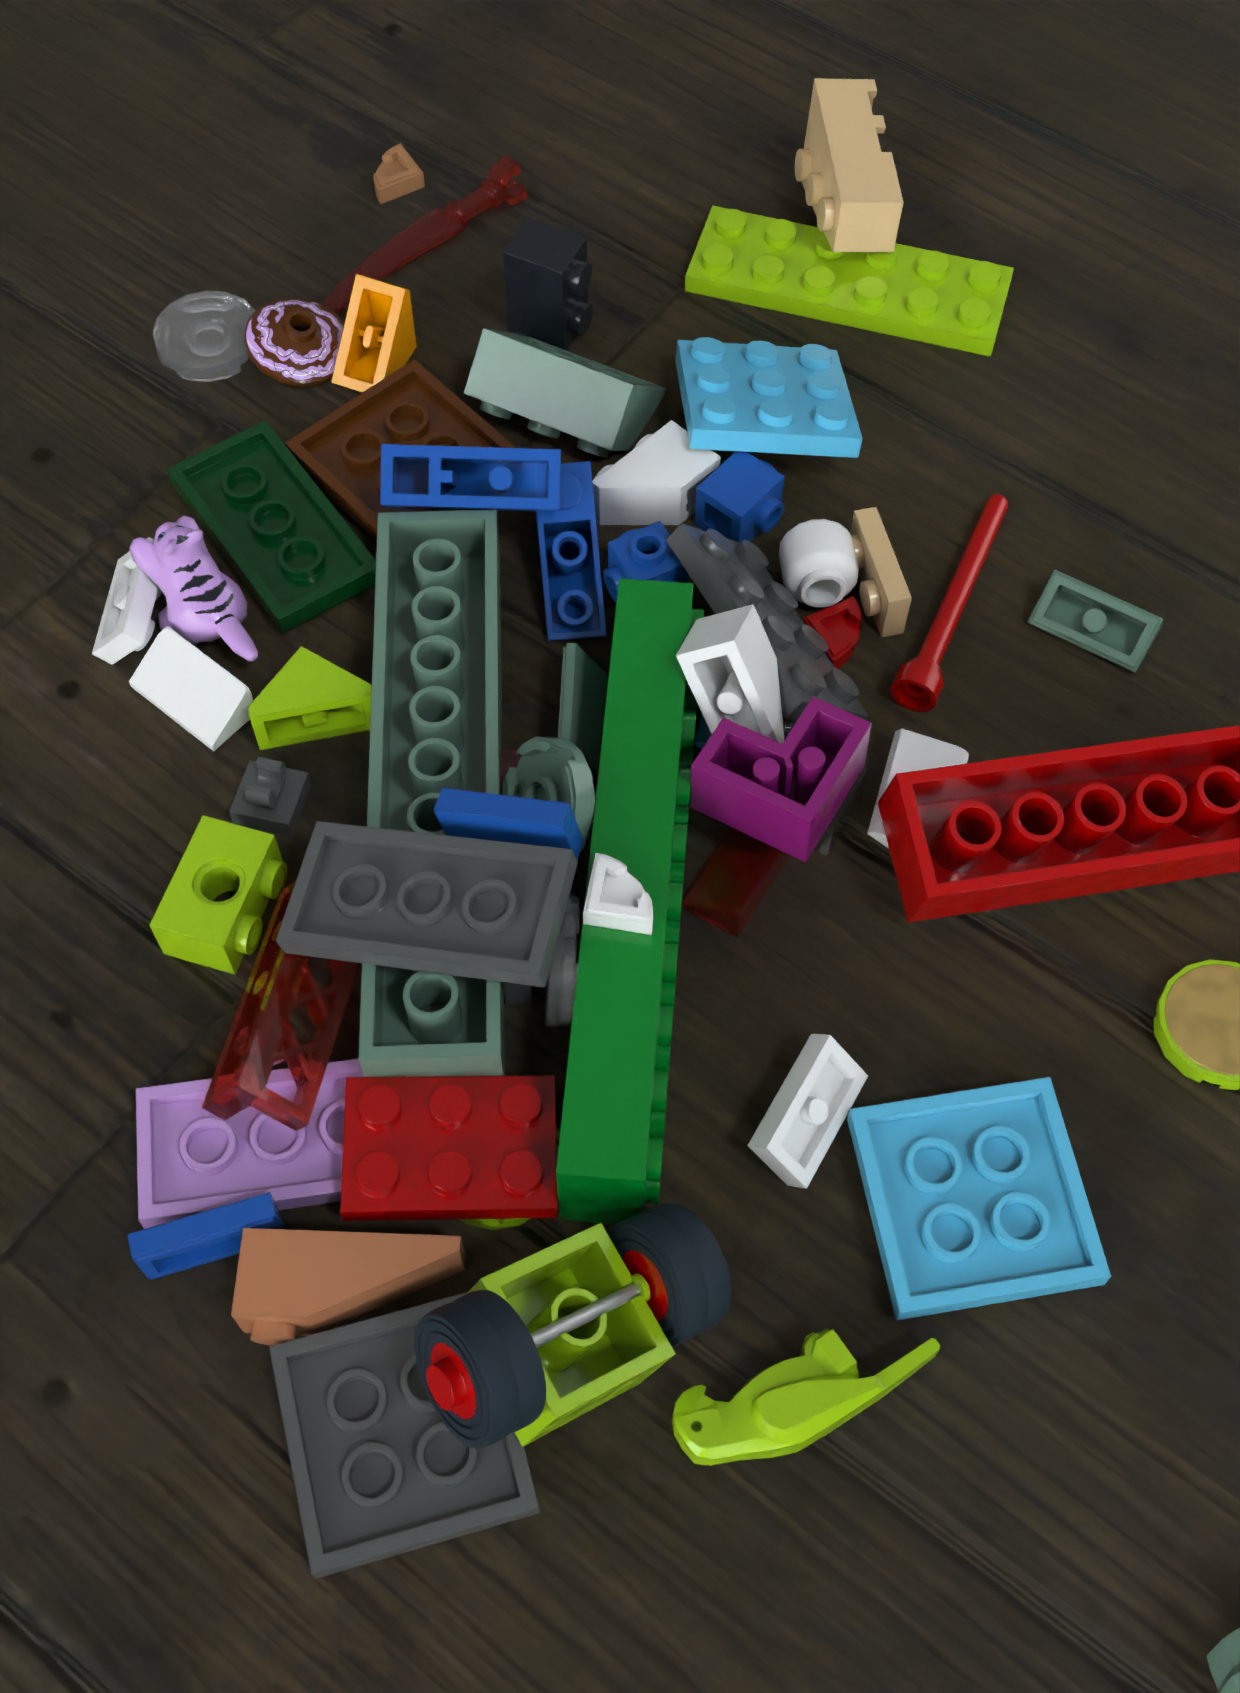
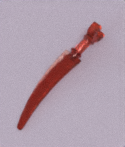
(433, 229)

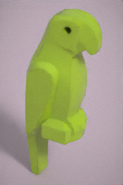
(787, 1403)

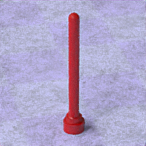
(920, 679)

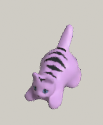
(198, 596)

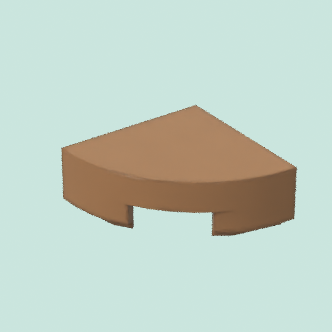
(397, 175)

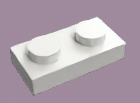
(127, 612)
(808, 1110)

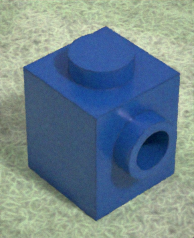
(740, 498)

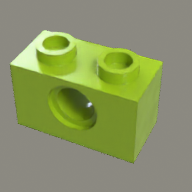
(219, 861)

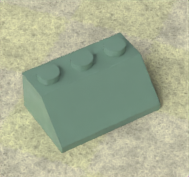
(561, 392)

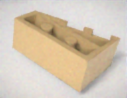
(844, 170)

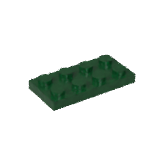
(274, 526)

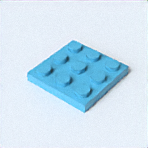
(766, 398)
(976, 1198)

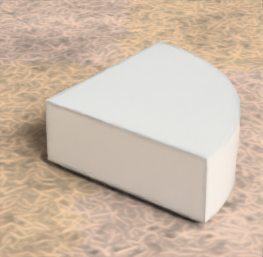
(617, 898)

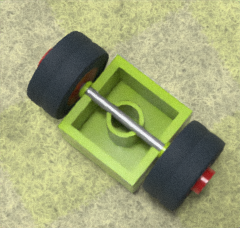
(571, 1325)

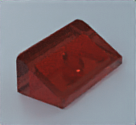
(734, 881)

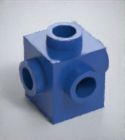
(642, 556)

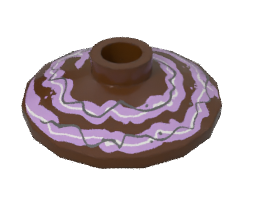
(294, 341)

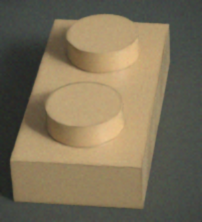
(882, 583)

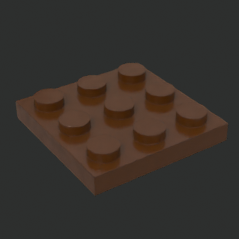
(402, 409)

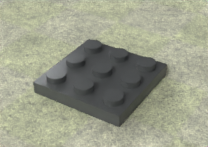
(373, 1455)

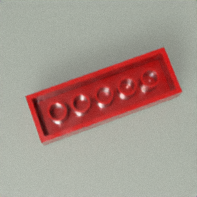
(1064, 823)

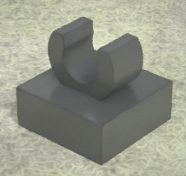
(270, 797)

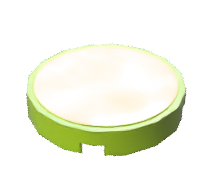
(1201, 1022)

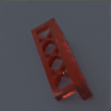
(264, 1026)

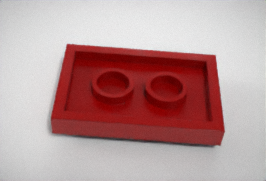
(449, 1148)

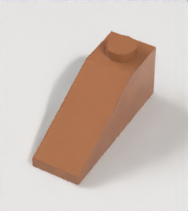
(326, 1278)

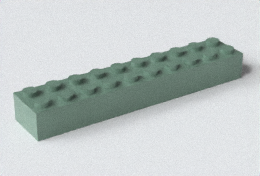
(429, 731)

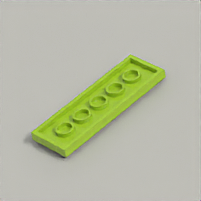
(892, 293)

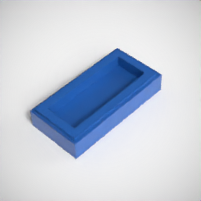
(201, 1236)

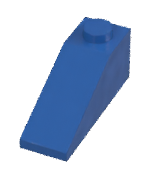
(469, 478)

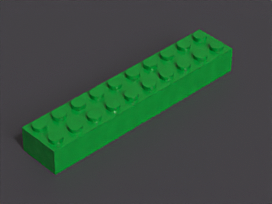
(626, 978)

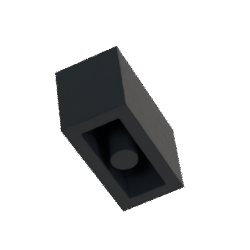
(547, 283)

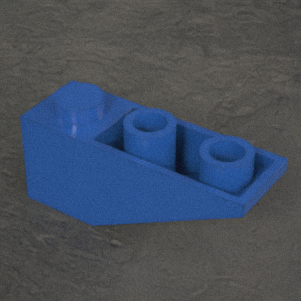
(571, 560)

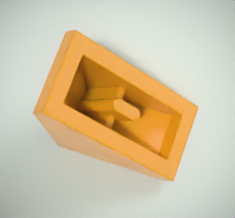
(375, 335)

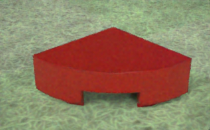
(839, 628)

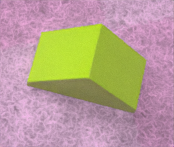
(310, 703)

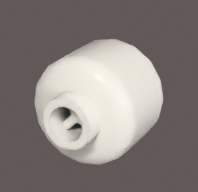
(818, 562)

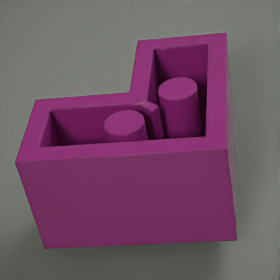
(785, 789)

